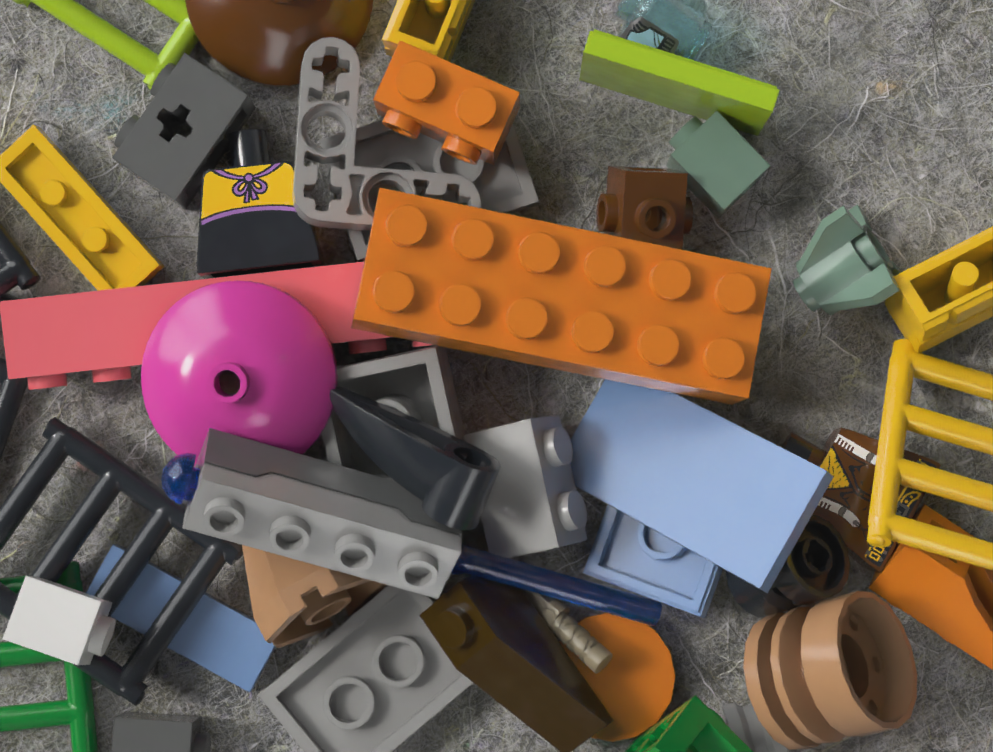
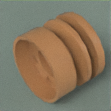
(830, 671)

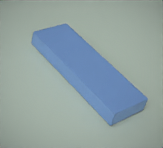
(212, 634)

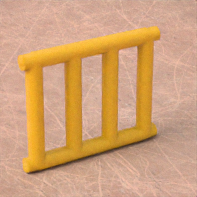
(894, 470)

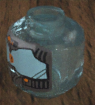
(666, 24)

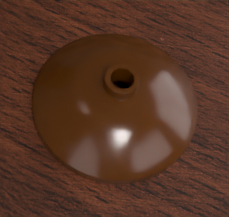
(269, 37)

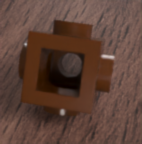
(646, 205)

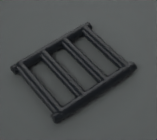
(165, 515)

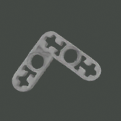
(353, 181)

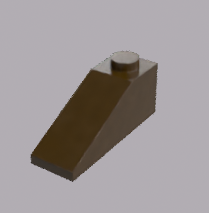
(515, 658)

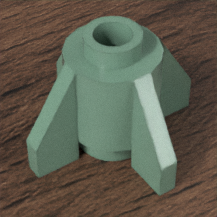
(845, 265)

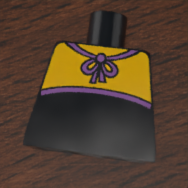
(251, 216)

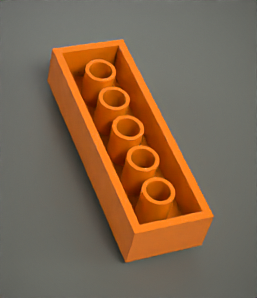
(561, 297)

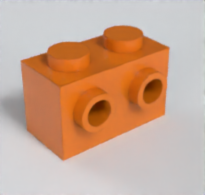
(446, 104)

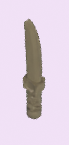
(565, 626)

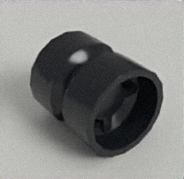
(811, 573)

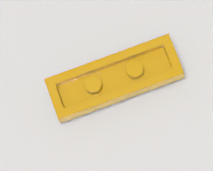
(75, 214)

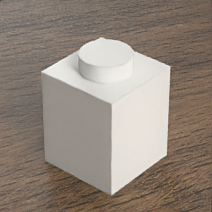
(60, 621)

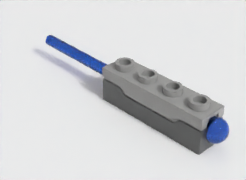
(352, 524)

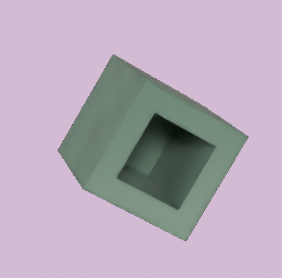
(717, 162)

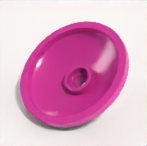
(260, 336)

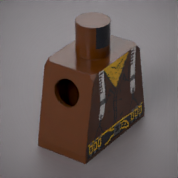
(846, 502)

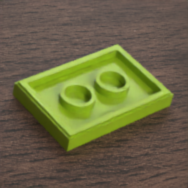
(676, 82)

